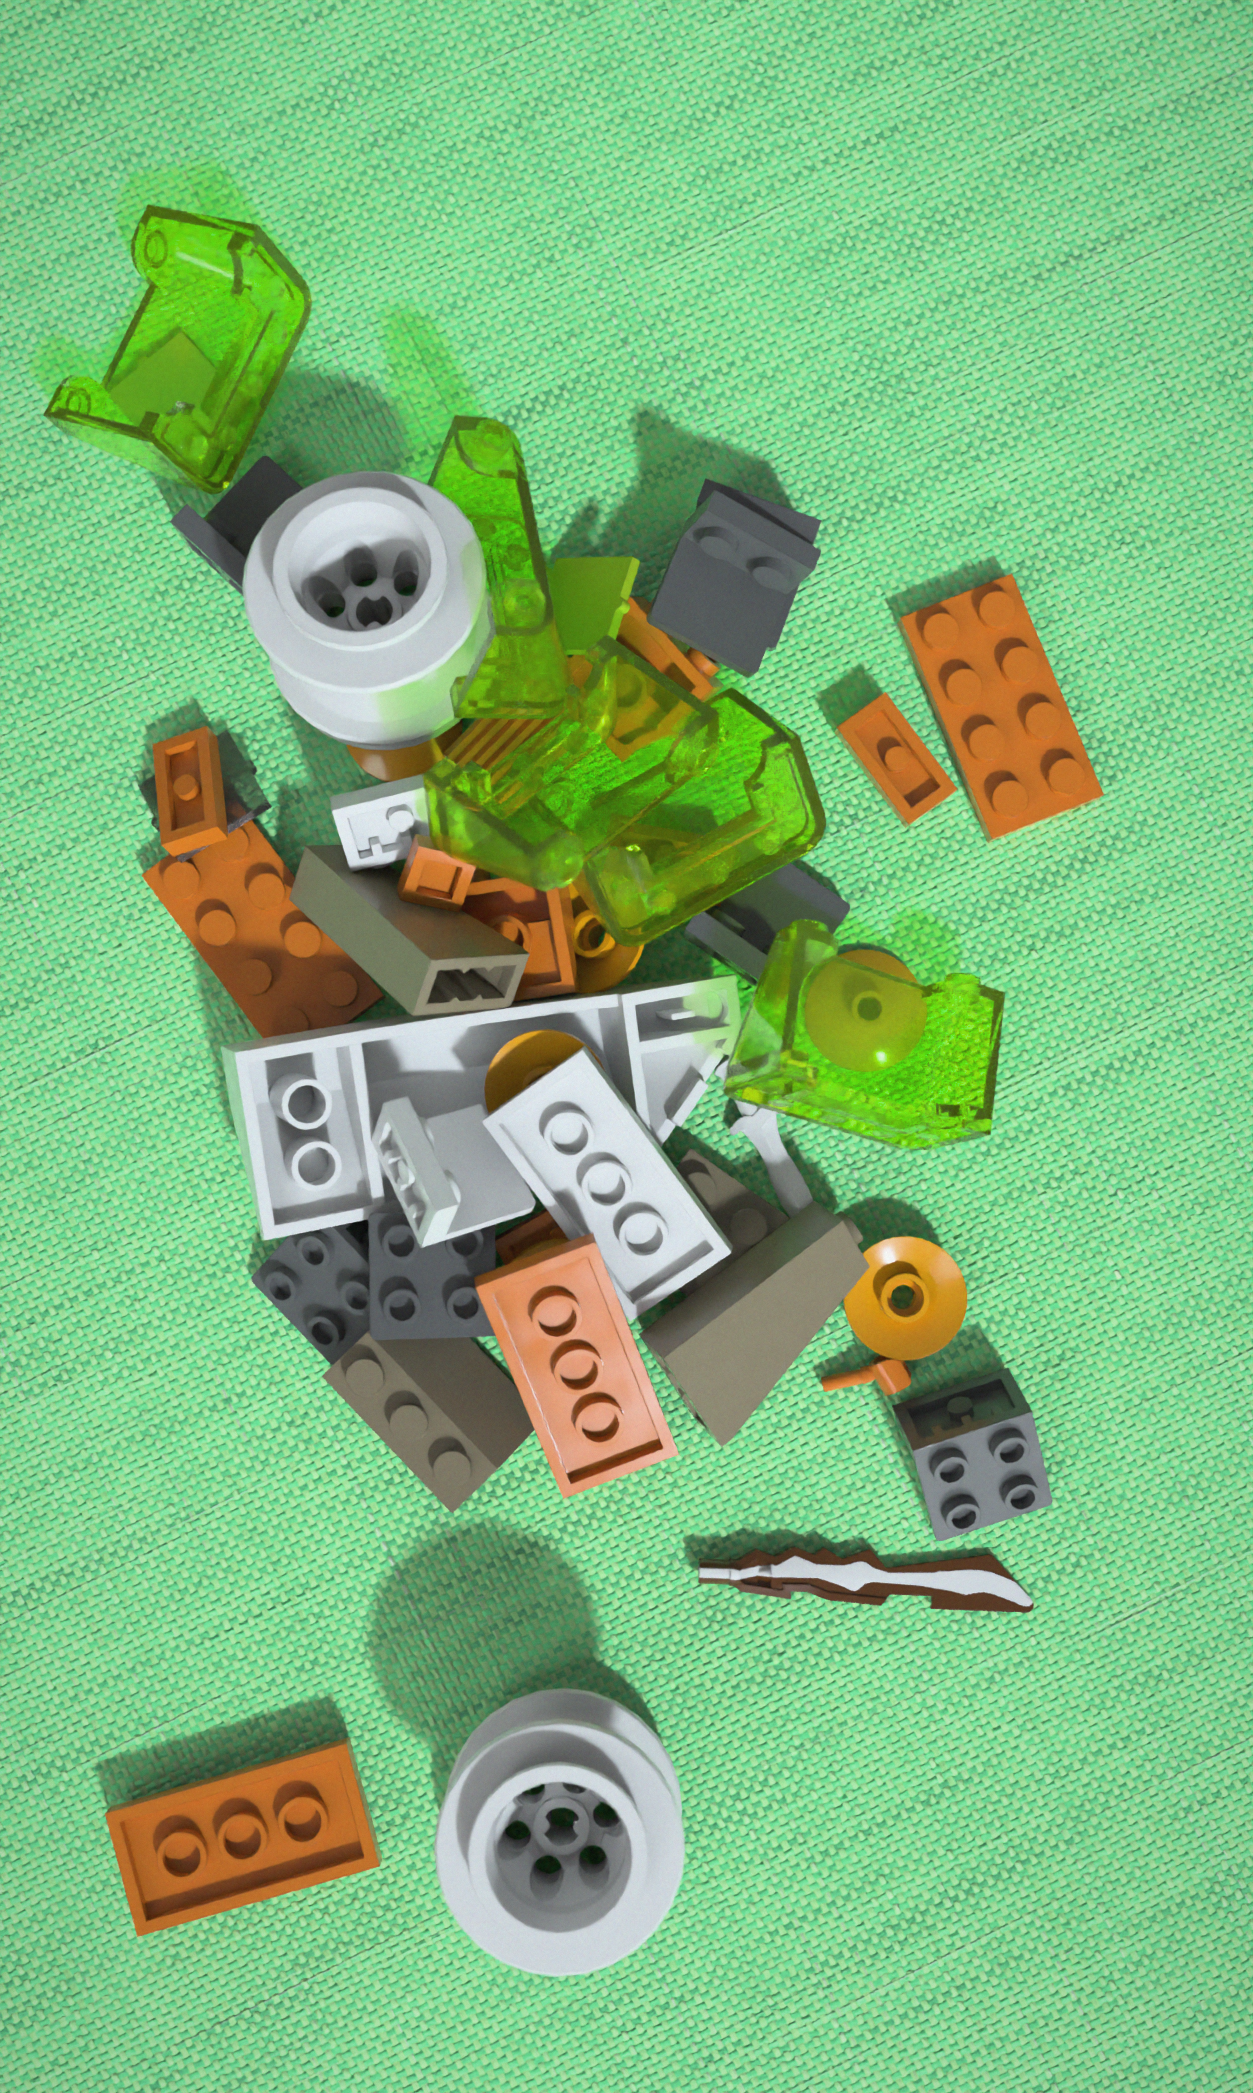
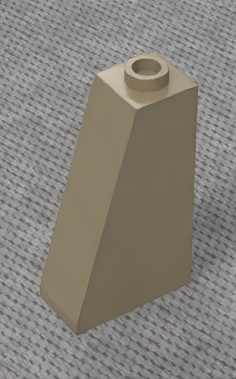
(416, 952)
(756, 1317)

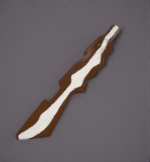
(861, 1578)

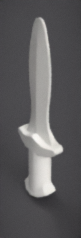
(762, 1130)

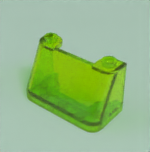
(197, 352)
(526, 650)
(577, 780)
(712, 833)
(867, 1046)

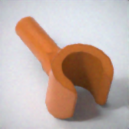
(889, 1373)

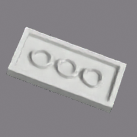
(608, 1177)

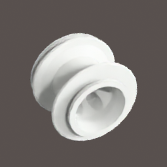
(389, 659)
(584, 1911)

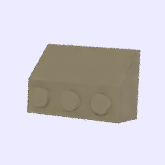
(436, 1408)

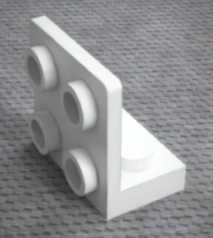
(380, 822)
(448, 1171)

